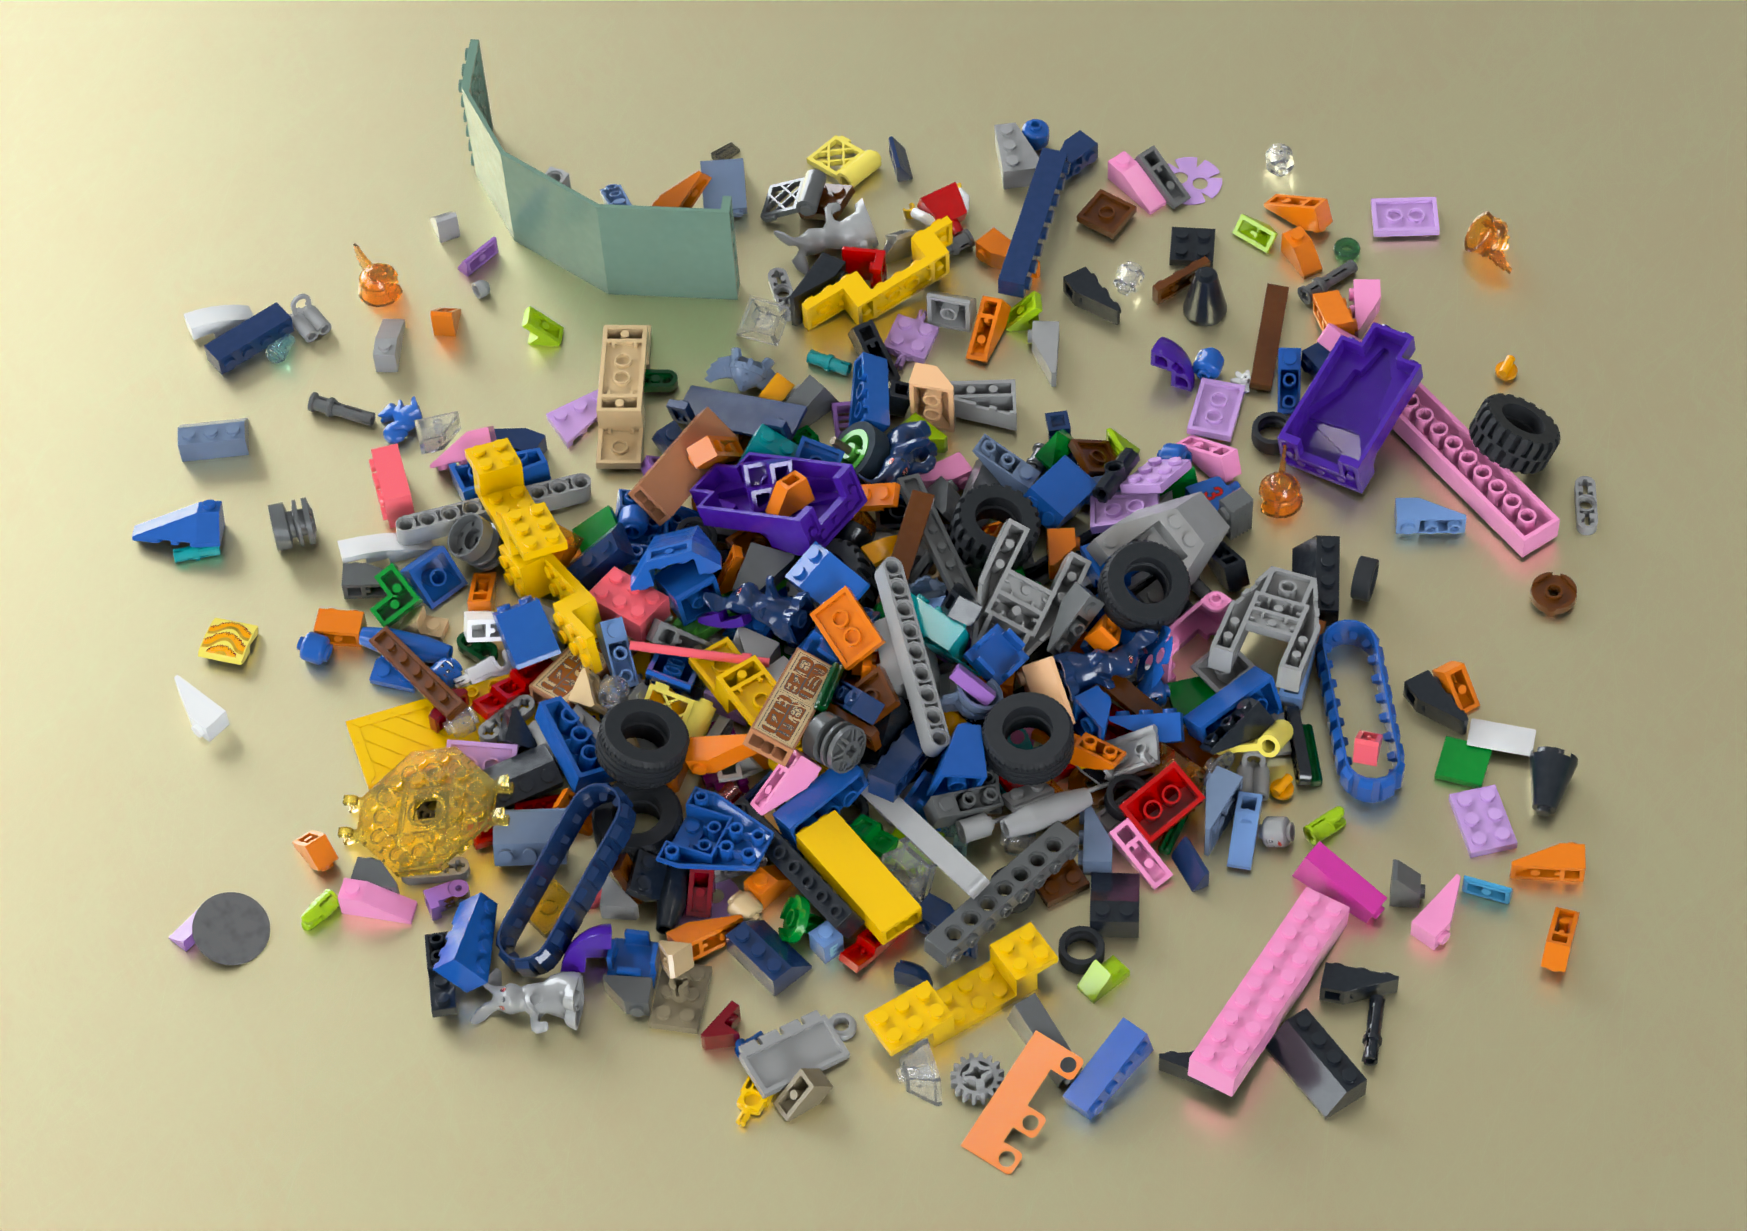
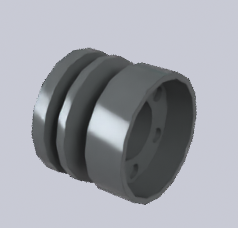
(292, 524)
(475, 541)
(834, 742)

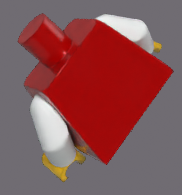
(944, 202)

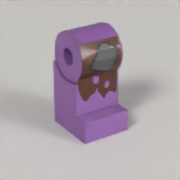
(445, 897)

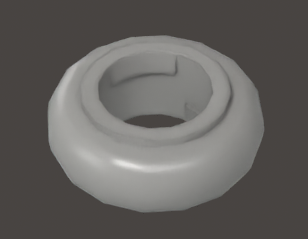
(846, 1019)

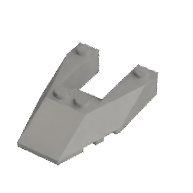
(1182, 524)
(1017, 600)
(1279, 607)

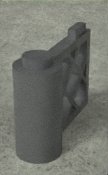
(806, 196)

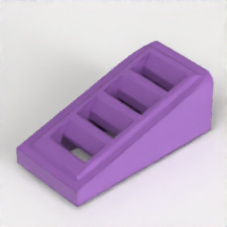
(840, 408)

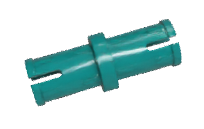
(829, 362)
(192, 553)

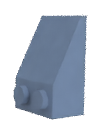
(1220, 804)

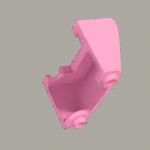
(1199, 619)

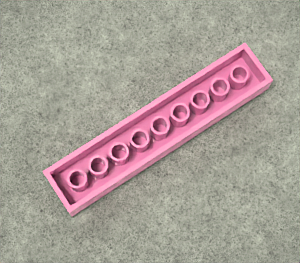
(1484, 485)
(1268, 991)

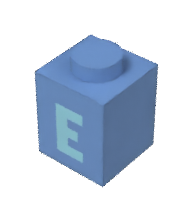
(826, 941)

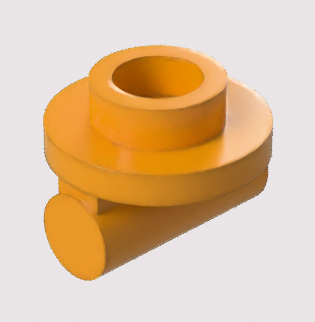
(1506, 369)
(1282, 787)

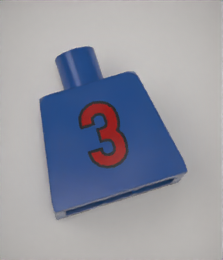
(1213, 489)

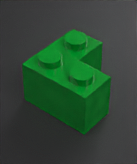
(400, 596)

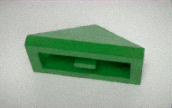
(1054, 449)

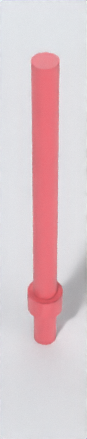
(694, 653)

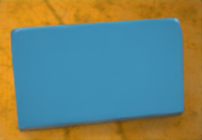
(1487, 889)

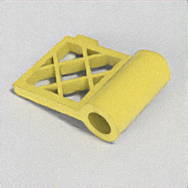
(853, 169)
(697, 714)
(1270, 742)

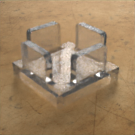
(911, 868)

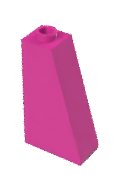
(1334, 878)

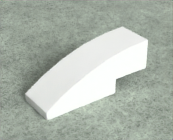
(216, 319)

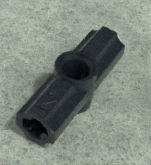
(1115, 473)

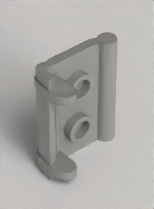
(1140, 749)

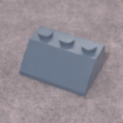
(213, 439)
(524, 836)

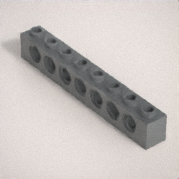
(1056, 838)

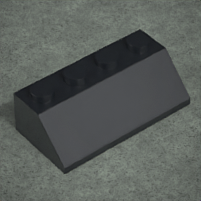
(1321, 559)
(532, 774)
(1316, 1064)

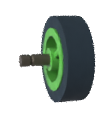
(864, 448)

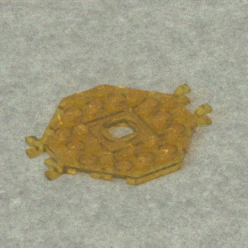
(426, 845)

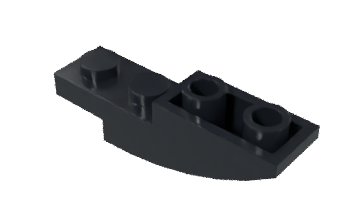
(442, 991)

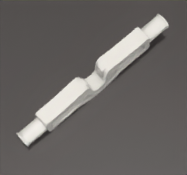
(483, 670)

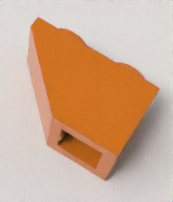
(790, 495)

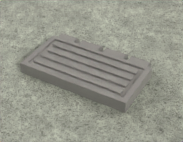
(782, 1056)

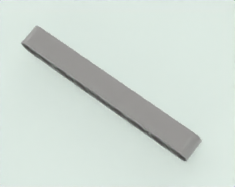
(438, 521)
(914, 670)
(929, 842)

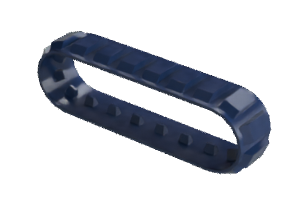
(547, 866)

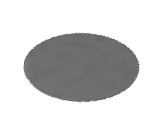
(231, 928)

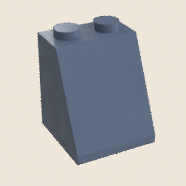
(726, 180)

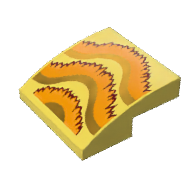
(228, 641)

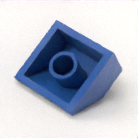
(434, 576)
(1092, 712)

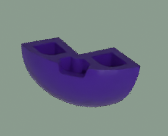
(1172, 357)
(761, 478)
(589, 944)

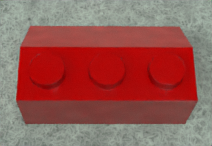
(1162, 802)

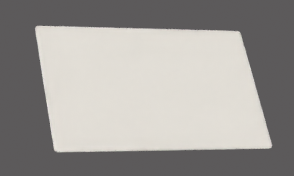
(1501, 737)

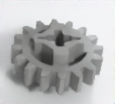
(975, 1078)

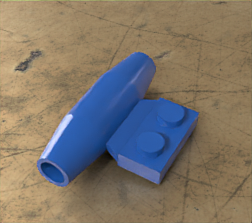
(425, 647)

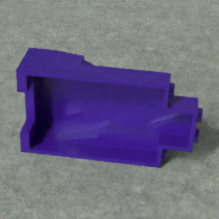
(1352, 407)
(836, 490)

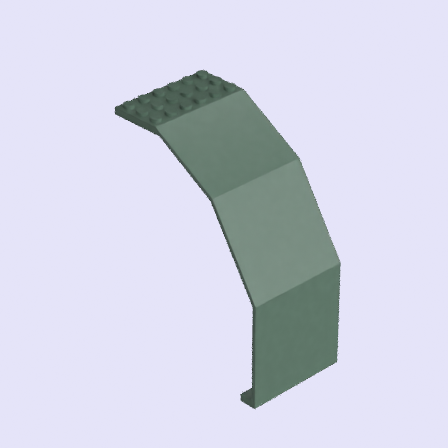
(604, 244)

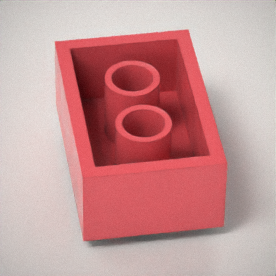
(392, 482)
(635, 607)

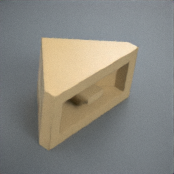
(586, 692)
(675, 957)

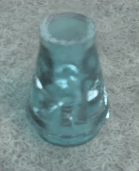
(280, 348)

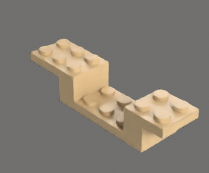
(620, 396)

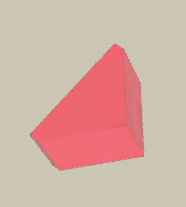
(1367, 748)

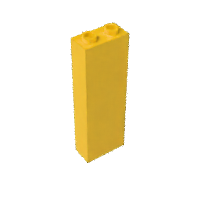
(859, 877)

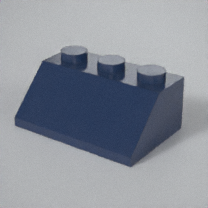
(604, 554)
(766, 955)

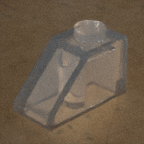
(437, 431)

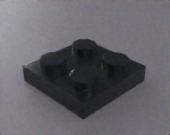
(1191, 245)

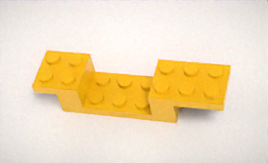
(864, 304)
(500, 486)
(574, 612)
(739, 685)
(967, 1000)

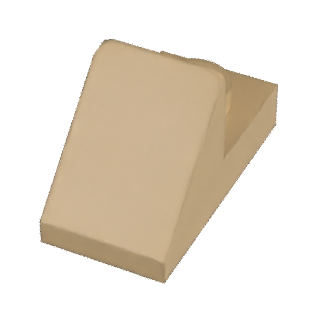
(420, 623)

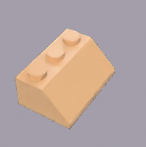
(932, 396)
(1044, 679)

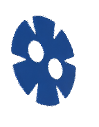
(1156, 670)

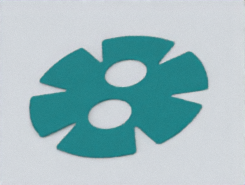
(937, 651)

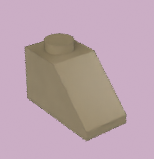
(803, 1093)

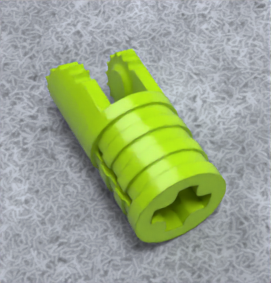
(1325, 825)
(320, 909)

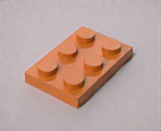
(847, 628)

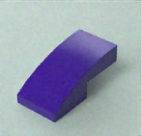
(722, 620)

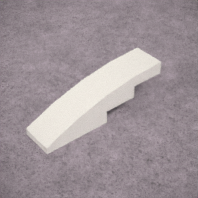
(379, 547)

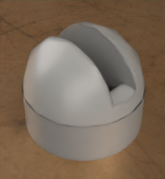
(481, 288)

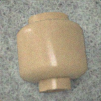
(746, 905)

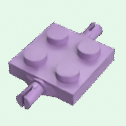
(911, 339)

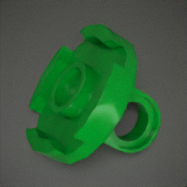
(797, 919)

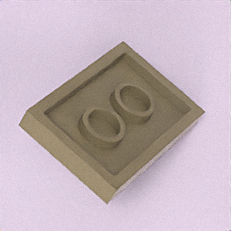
(681, 1000)

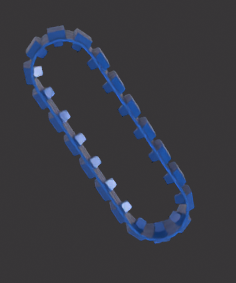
(1360, 635)

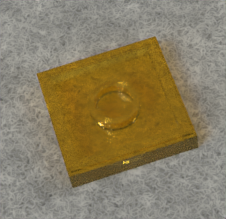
(549, 908)

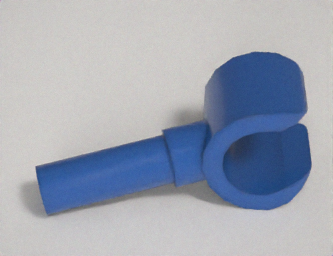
(742, 1041)

